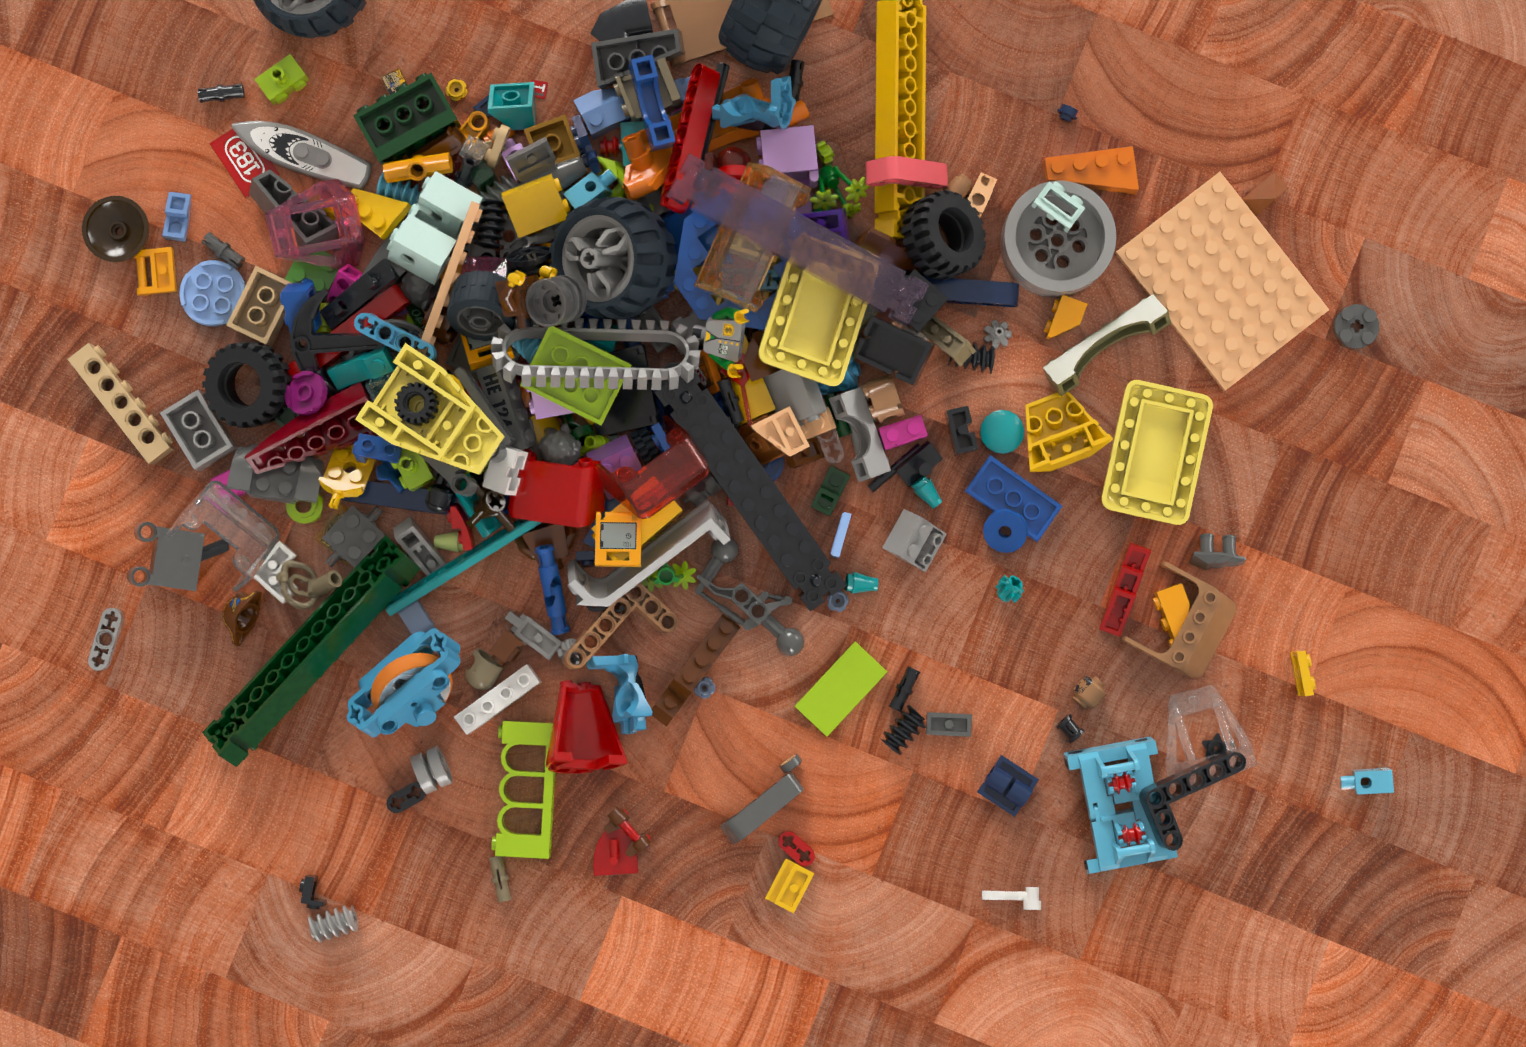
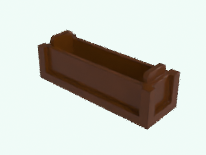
(450, 141)

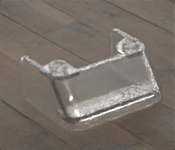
(233, 522)

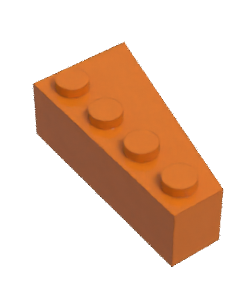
(1100, 170)

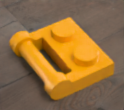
(162, 271)

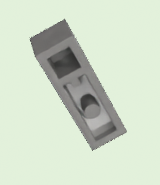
(418, 545)

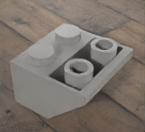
(914, 540)

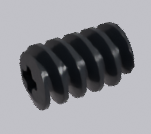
(489, 224)
(980, 357)
(903, 730)

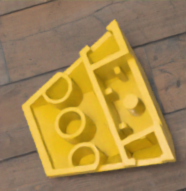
(1061, 433)

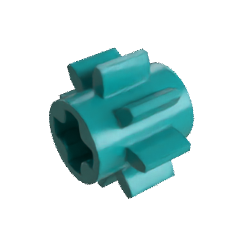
(1009, 588)

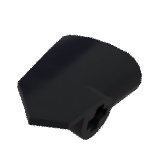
(623, 20)

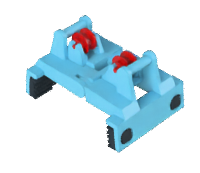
(1125, 784)

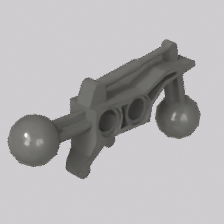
(788, 641)

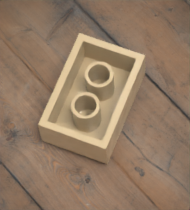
(259, 307)

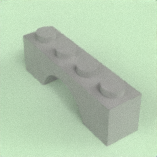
(854, 410)

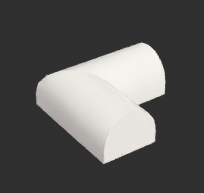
(271, 567)

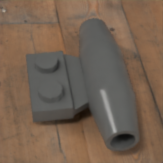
(539, 160)

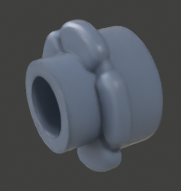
(844, 600)
(709, 690)

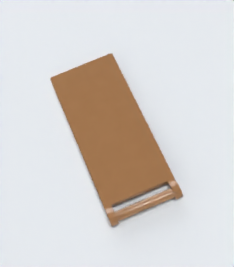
(701, 24)

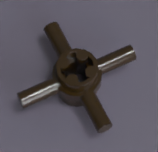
(489, 505)

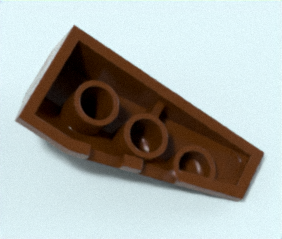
(885, 248)

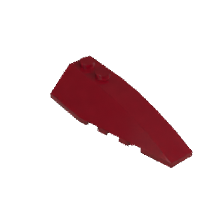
(305, 436)

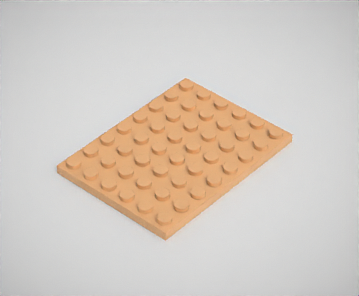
(1222, 281)

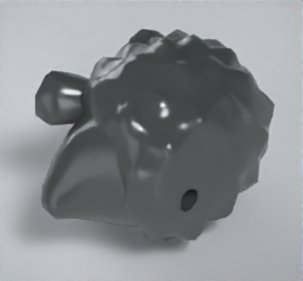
(419, 290)
(559, 446)

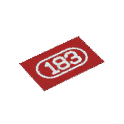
(240, 160)

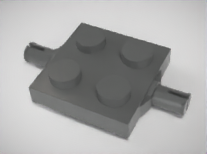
(353, 536)

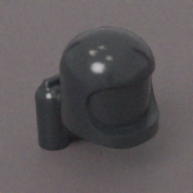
(439, 495)

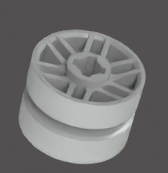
(431, 769)

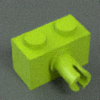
(282, 80)
(414, 470)

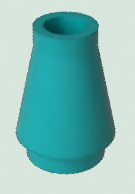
(927, 492)
(860, 583)

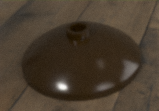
(104, 220)

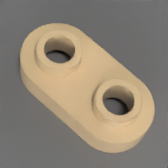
(500, 138)

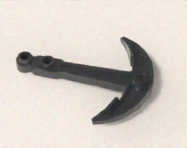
(328, 342)

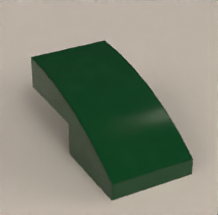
(830, 490)

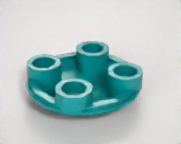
(1002, 431)

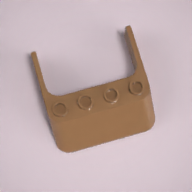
(1199, 632)

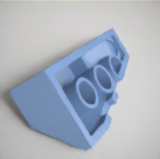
(601, 111)

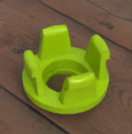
(308, 517)

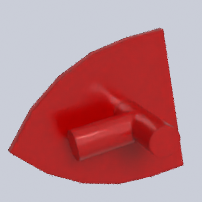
(611, 856)

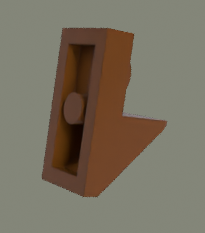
(807, 455)

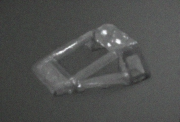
(1195, 701)

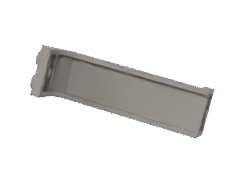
(608, 589)

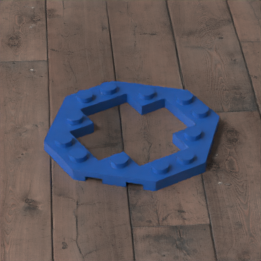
(691, 255)

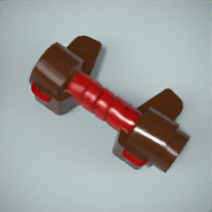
(618, 819)

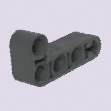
(762, 808)

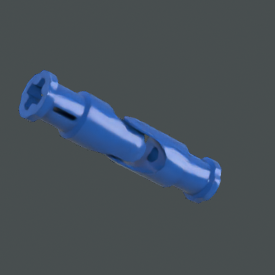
(553, 591)

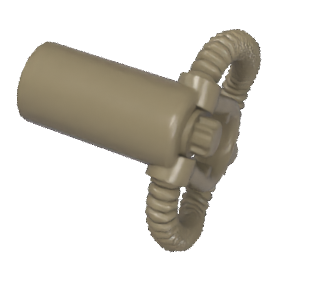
(316, 586)

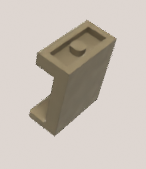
(667, 87)

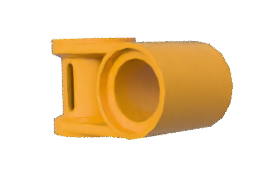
(468, 126)

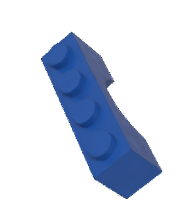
(647, 91)

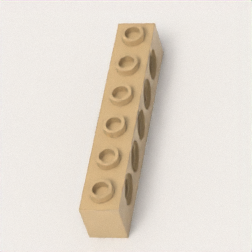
(83, 362)

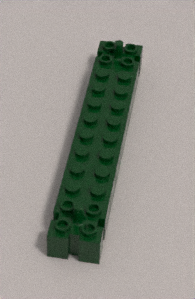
(310, 651)

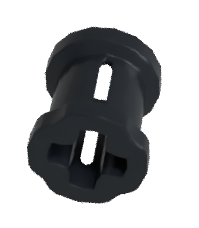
(1067, 725)

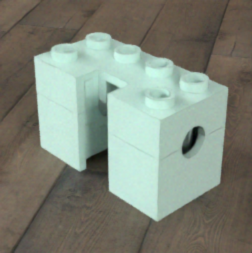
(431, 228)

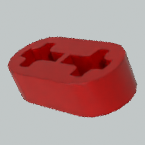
(792, 852)

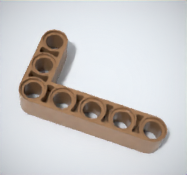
(615, 620)

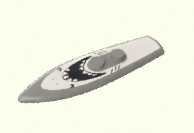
(303, 152)

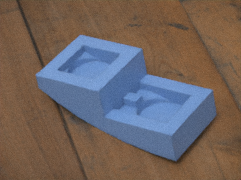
(177, 216)

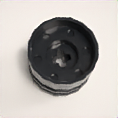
(529, 260)

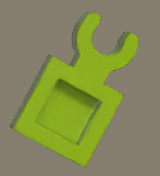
(824, 153)

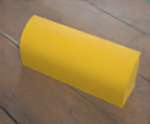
(757, 394)

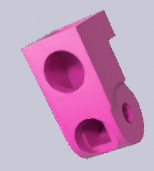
(344, 278)

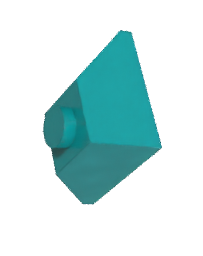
(513, 104)

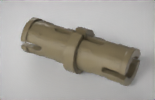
(497, 864)

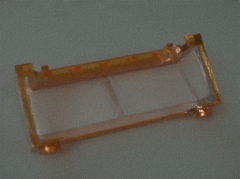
(736, 266)

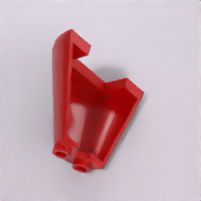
(583, 732)

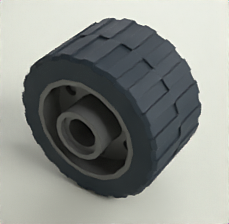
(476, 307)

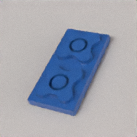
(1002, 488)

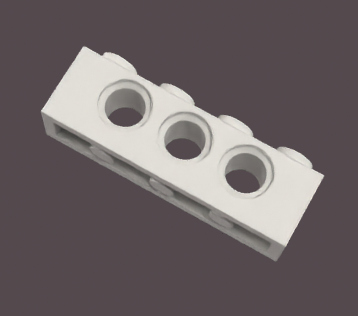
(497, 699)

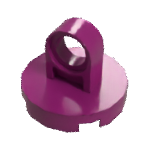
(306, 393)

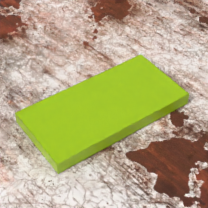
(841, 688)

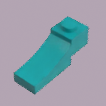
(362, 367)

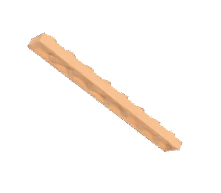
(458, 257)

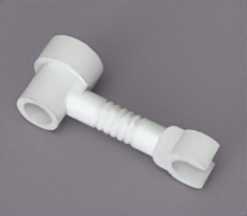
(1030, 897)

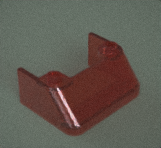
(661, 479)

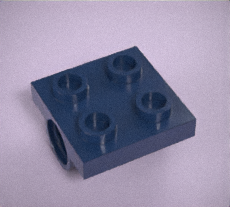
(1008, 785)

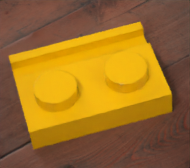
(1304, 682)
(789, 885)

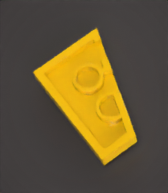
(380, 212)

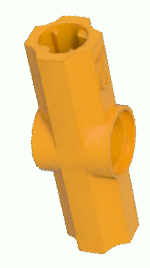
(404, 170)

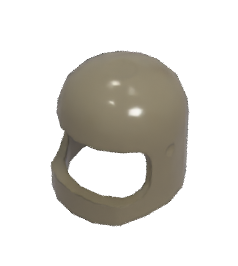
(484, 671)

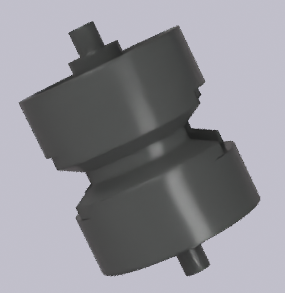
(703, 489)

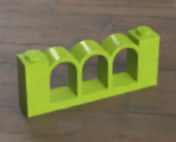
(525, 844)

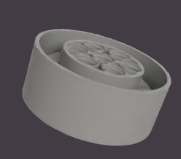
(1095, 233)

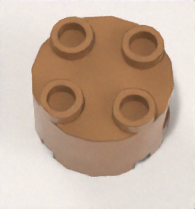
(884, 399)

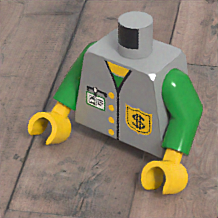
(724, 338)

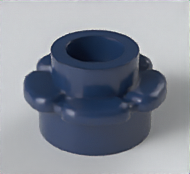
(1067, 113)

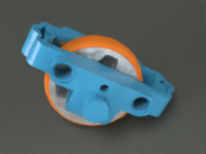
(406, 685)

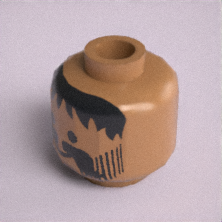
(1088, 692)

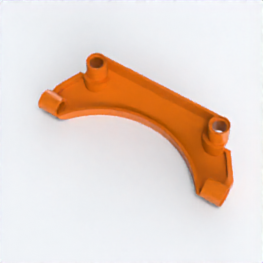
(649, 168)

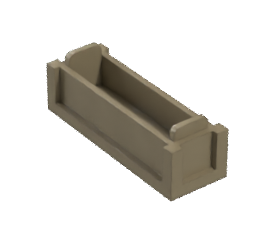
(947, 340)

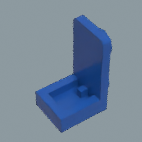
(375, 448)

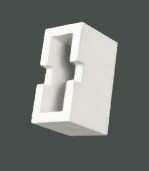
(503, 475)

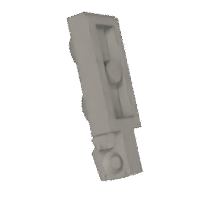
(534, 634)

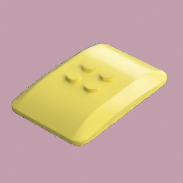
(811, 328)
(1157, 452)

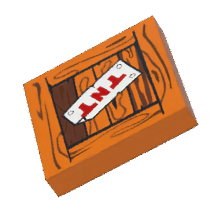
(708, 373)

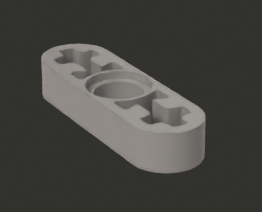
(104, 621)

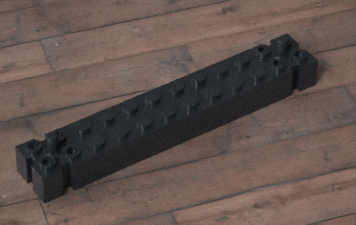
(752, 491)

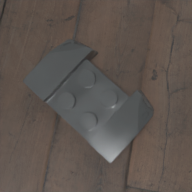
(284, 484)

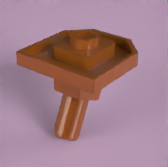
(760, 447)

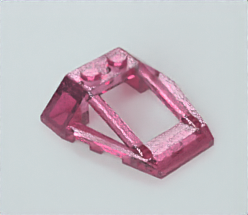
(333, 194)

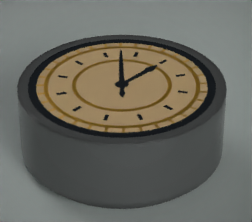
(790, 763)

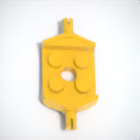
(345, 484)

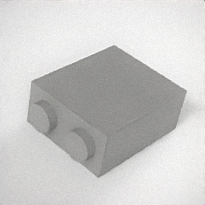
(798, 393)

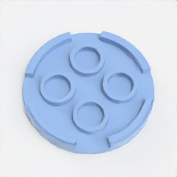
(211, 292)

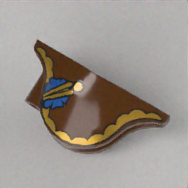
(241, 614)

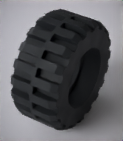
(924, 238)
(221, 384)

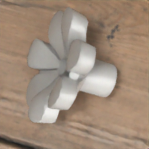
(996, 338)

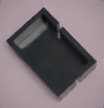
(894, 350)

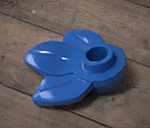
(386, 472)

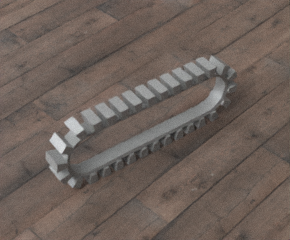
(685, 368)

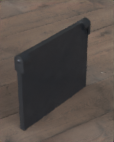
(633, 406)

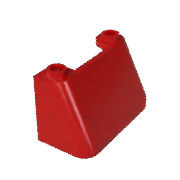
(558, 492)

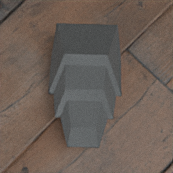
(1209, 559)

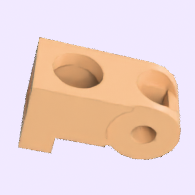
(981, 192)

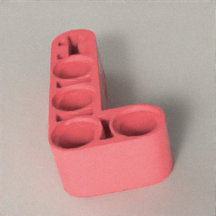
(906, 172)

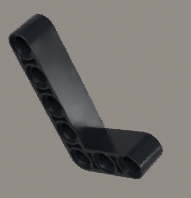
(1183, 789)

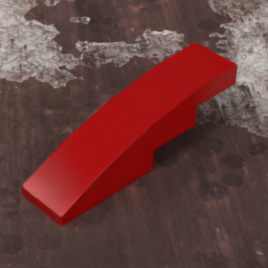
(1125, 589)

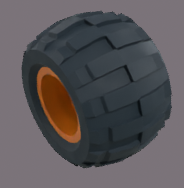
(766, 31)

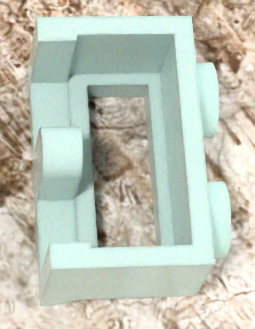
(1053, 211)

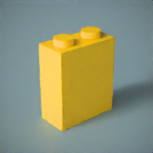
(536, 205)

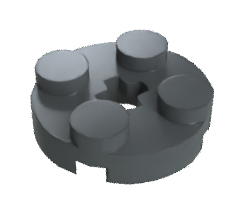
(1367, 319)

